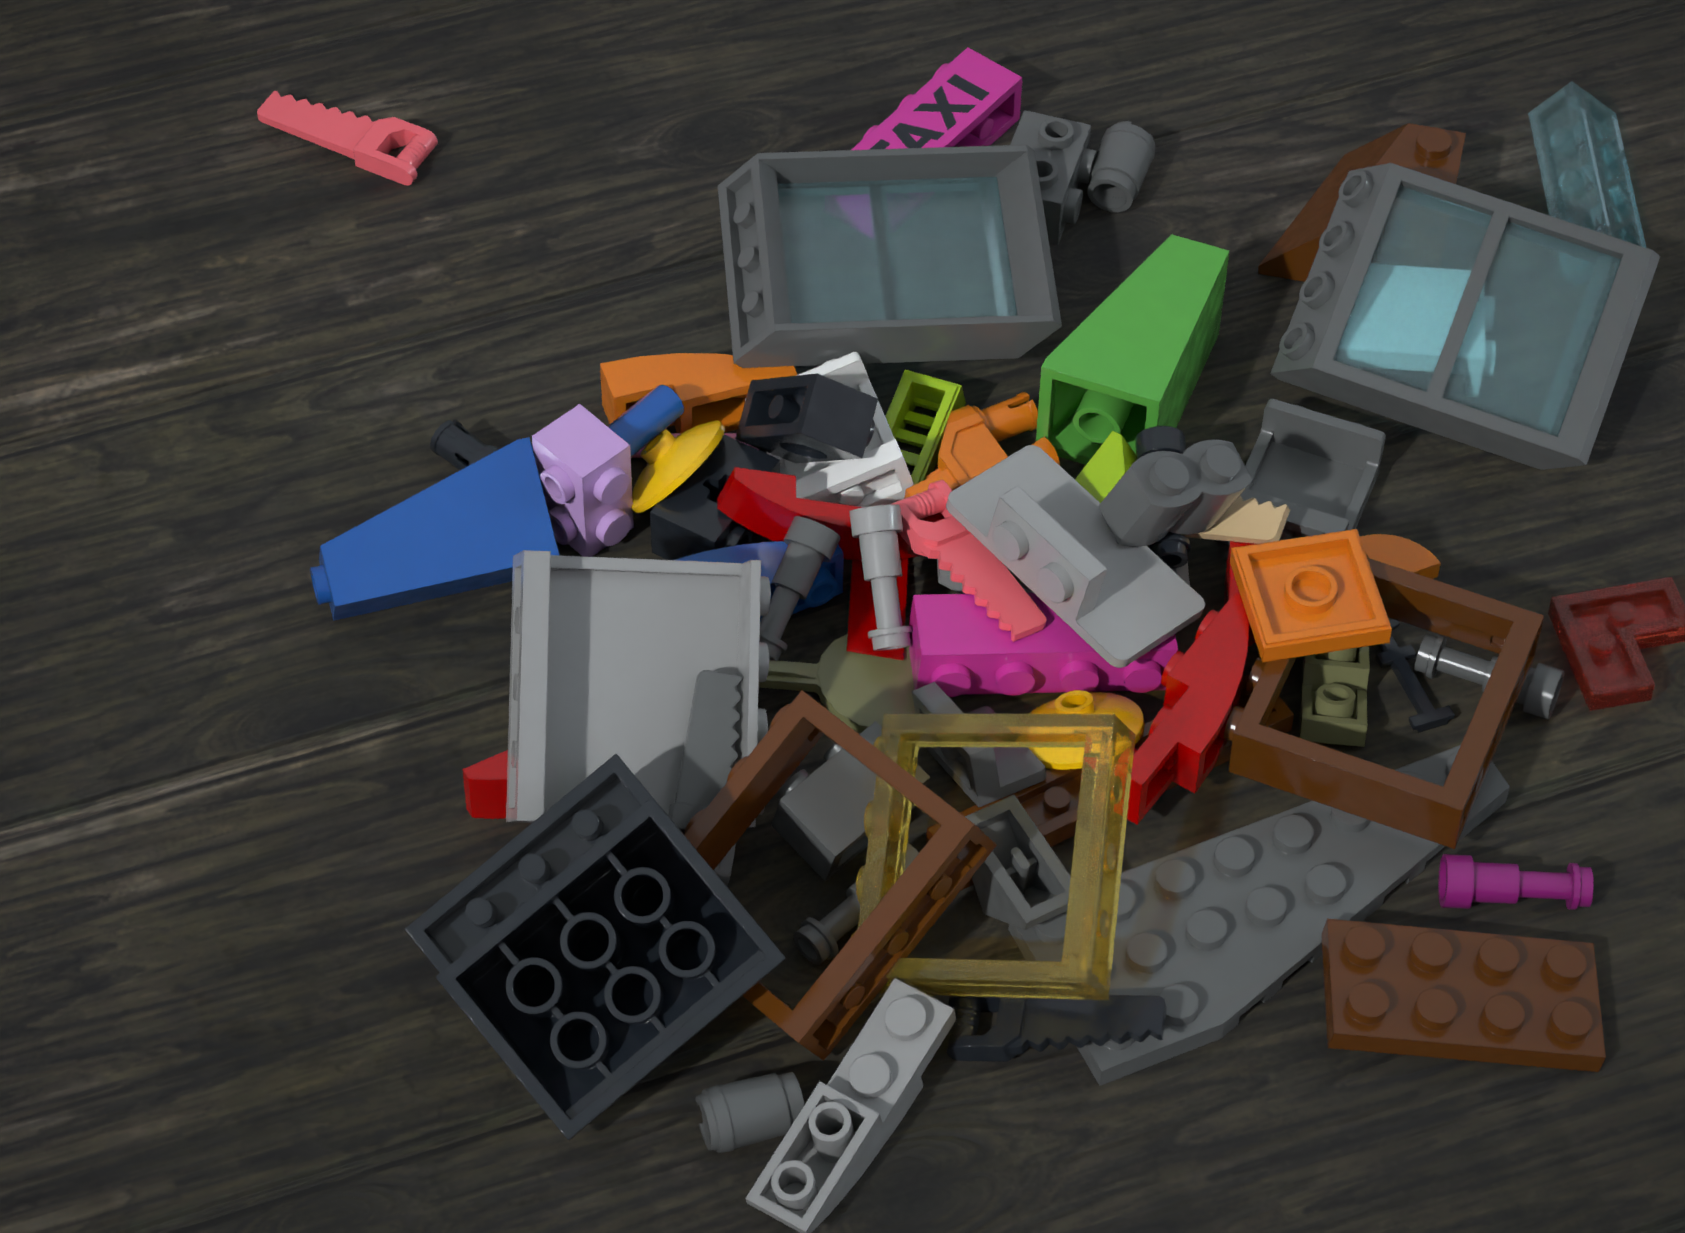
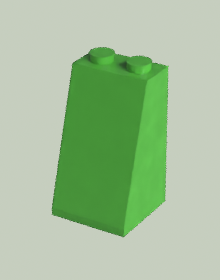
(1135, 352)

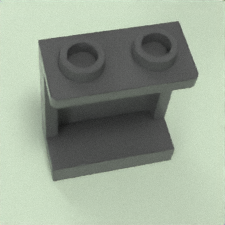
(1314, 467)

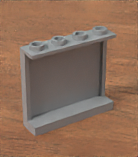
(612, 667)

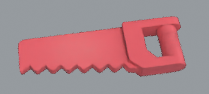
(353, 136)
(968, 561)

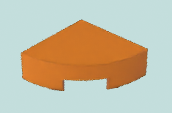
(1401, 554)

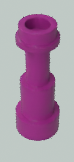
(1468, 881)

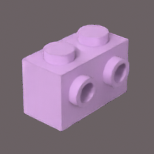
(585, 481)

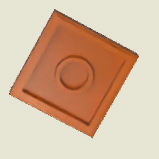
(1310, 595)

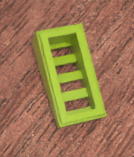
(931, 394)

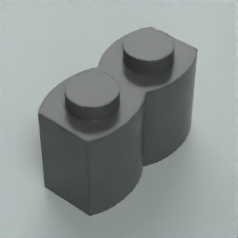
(1175, 492)

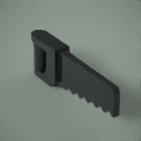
(1048, 1022)

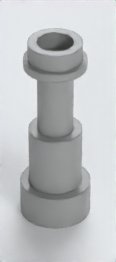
(881, 565)

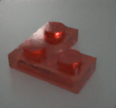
(1605, 634)

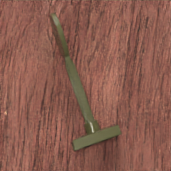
(850, 684)

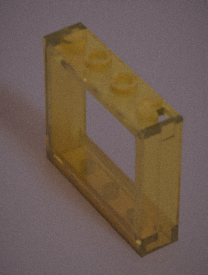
(1096, 853)

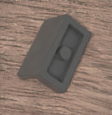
(980, 771)

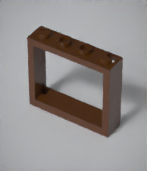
(1372, 789)
(899, 917)

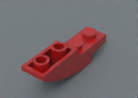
(1196, 708)

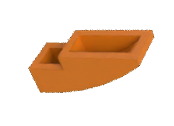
(705, 383)

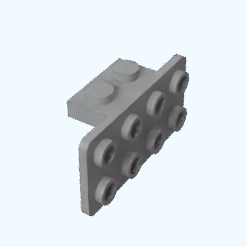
(1066, 554)

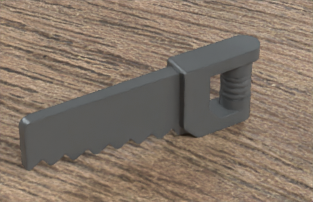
(708, 751)

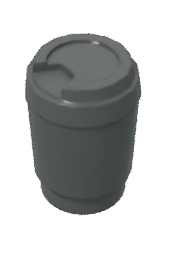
(1120, 166)
(749, 1110)

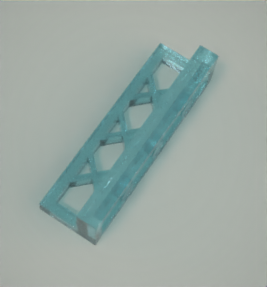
(1585, 164)

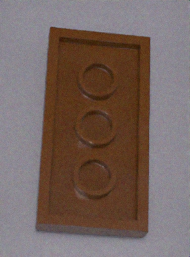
(1462, 995)

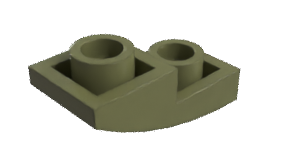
(1335, 697)

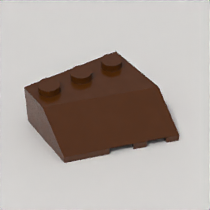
(1412, 146)

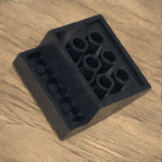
(593, 946)

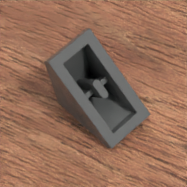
(1022, 876)

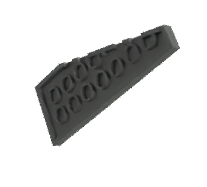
(1245, 912)

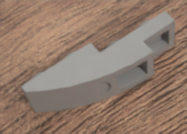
(855, 1112)

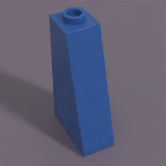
(440, 539)

